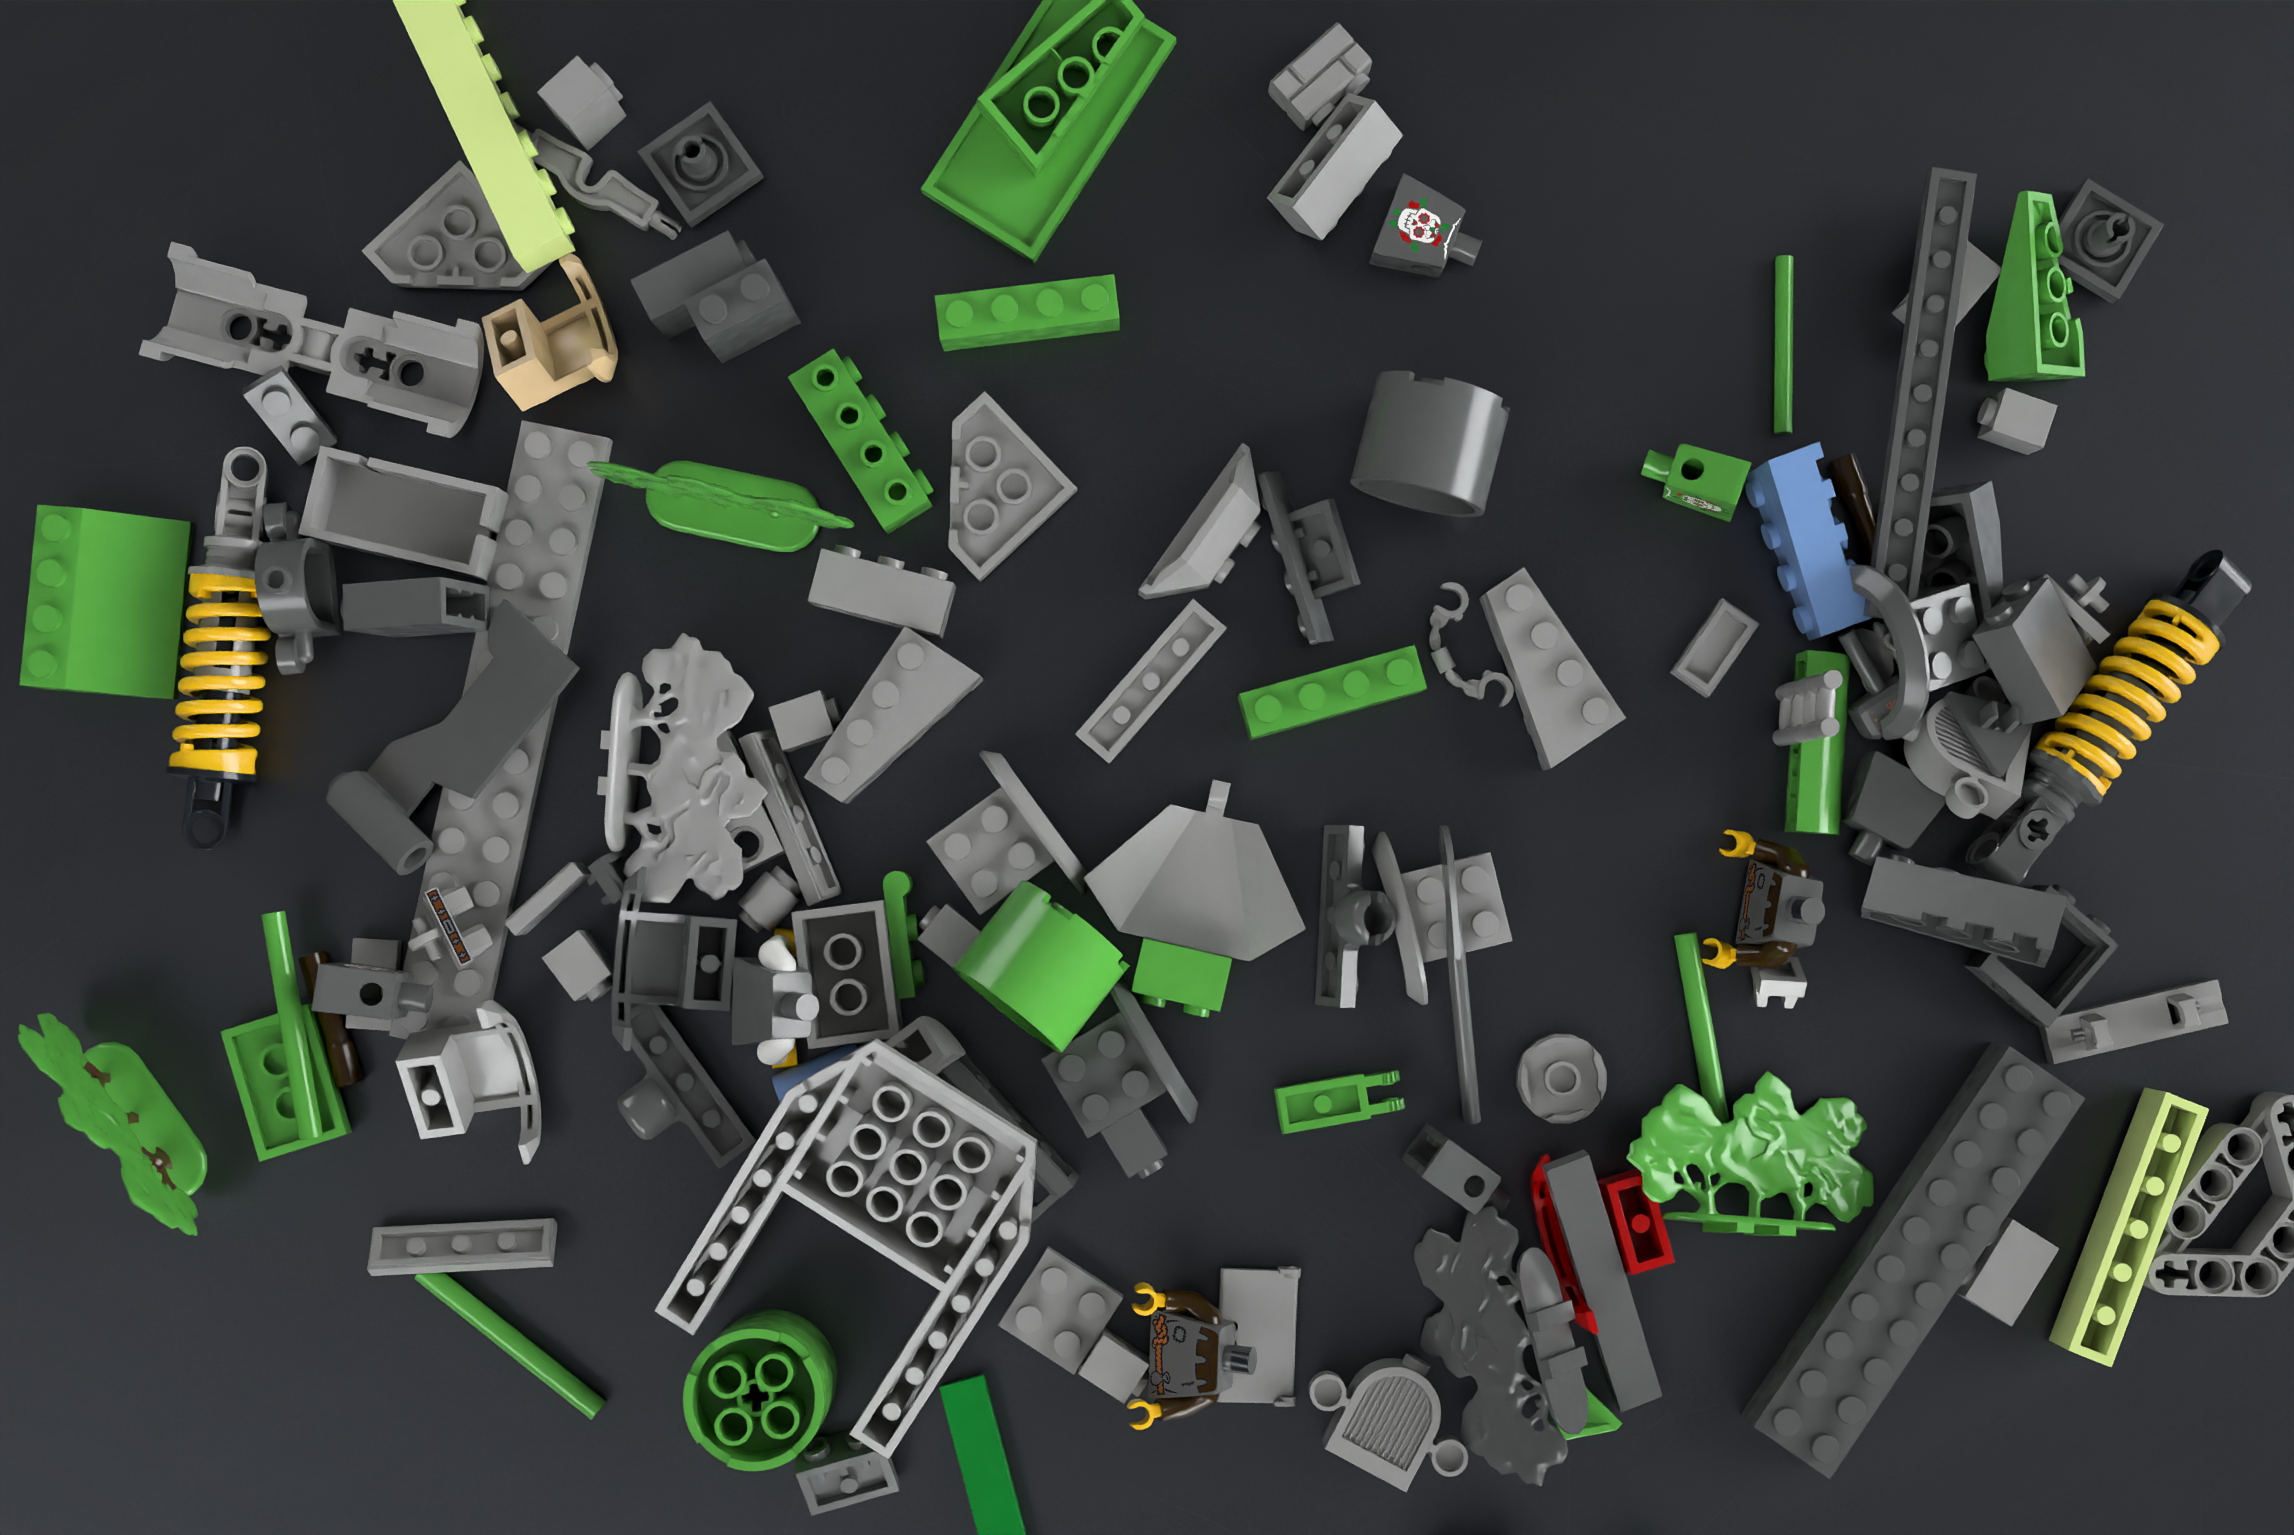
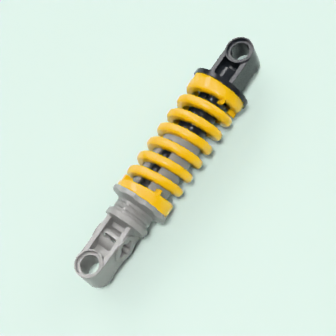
(223, 655)

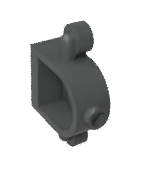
(295, 588)

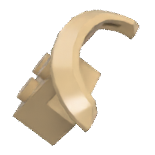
(552, 356)

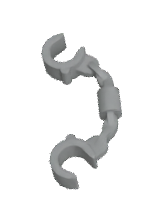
(1443, 659)

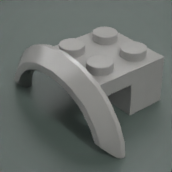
(1002, 842)
(1422, 910)
(470, 1071)

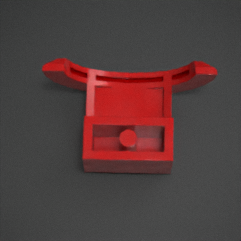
(1634, 1223)

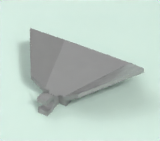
(1198, 883)

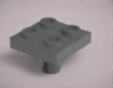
(700, 164)
(2104, 240)

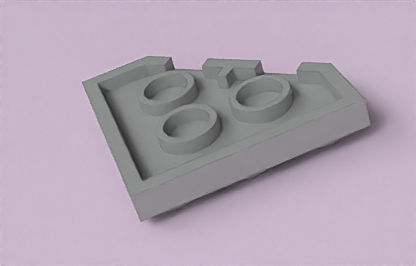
(449, 241)
(997, 487)

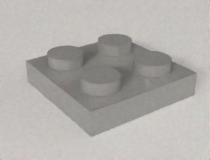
(1060, 1310)

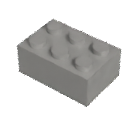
(850, 973)

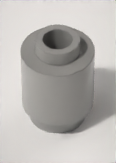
(769, 900)

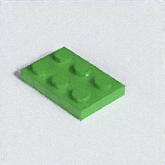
(265, 1089)

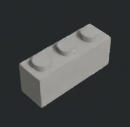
(1335, 166)
(882, 591)

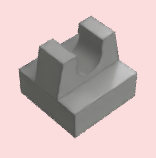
(1781, 981)

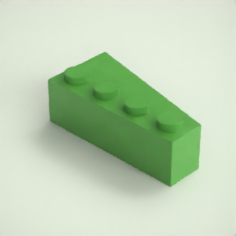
(1054, 83)

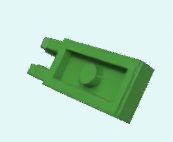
(1333, 1101)

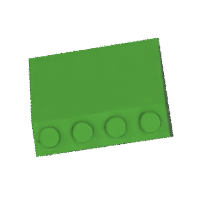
(106, 603)

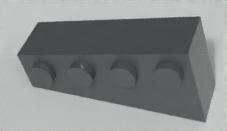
(1964, 909)

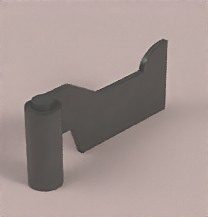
(461, 749)

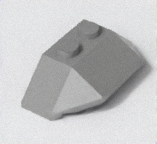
(1210, 534)

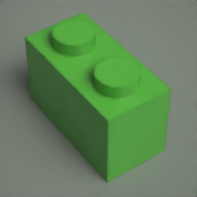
(1181, 976)

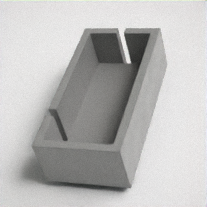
(403, 513)

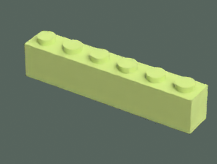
(2128, 1225)

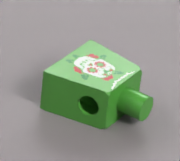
(1717, 484)

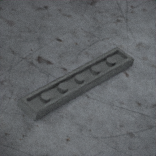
(1602, 1279)

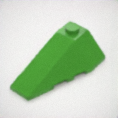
(2030, 317)

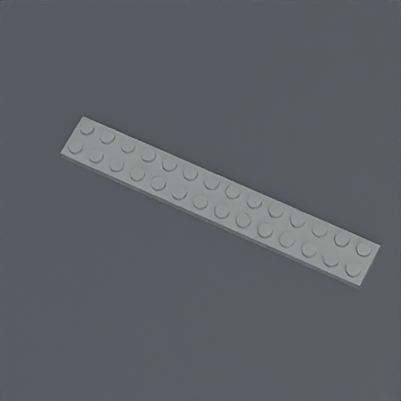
(484, 839)

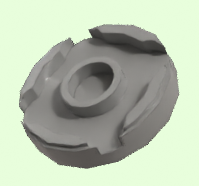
(1561, 1078)

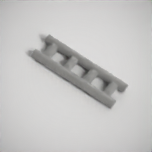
(1807, 708)

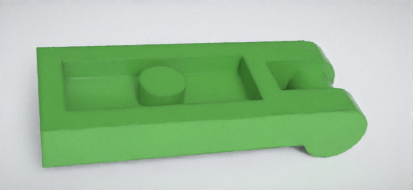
(903, 931)

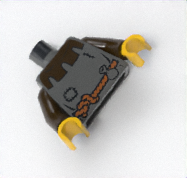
(1777, 906)
(1189, 1355)

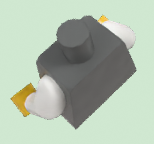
(772, 1001)

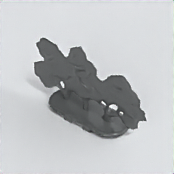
(1486, 1339)

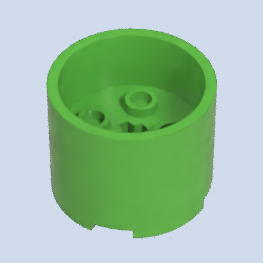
(1041, 966)
(787, 1361)

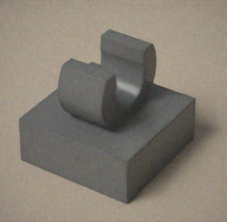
(609, 874)

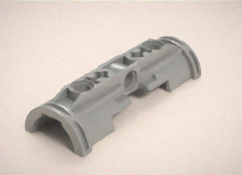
(217, 294)

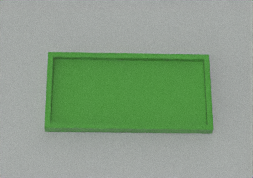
(989, 183)

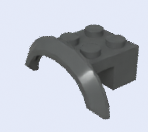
(1930, 641)
(668, 960)
(1117, 1068)

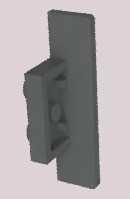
(1312, 551)

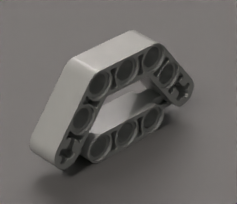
(2258, 1135)

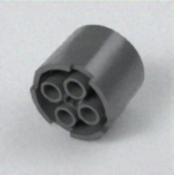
(1430, 444)

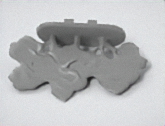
(690, 784)

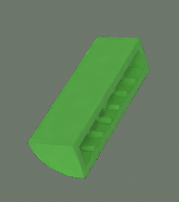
(1818, 764)

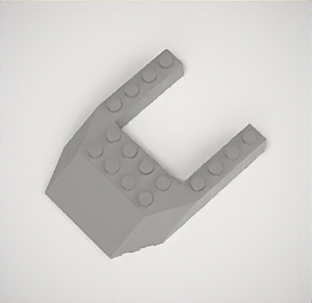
(904, 1172)

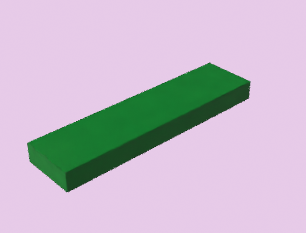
(982, 1456)

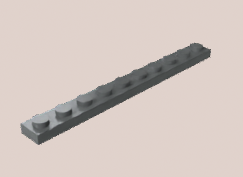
(1922, 379)

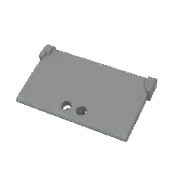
(1265, 1318)

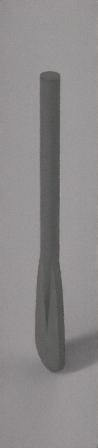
(1459, 986)

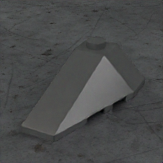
(1965, 544)

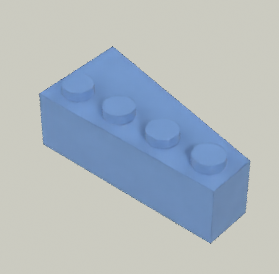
(1806, 541)

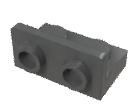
(842, 1472)

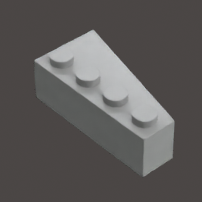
(1551, 677)
(895, 708)

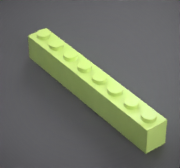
(487, 130)

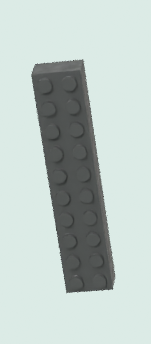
(1912, 1258)

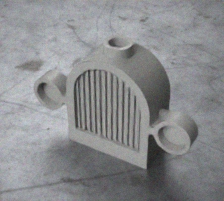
(1952, 767)
(1387, 1420)

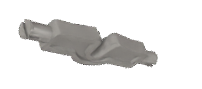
(610, 193)

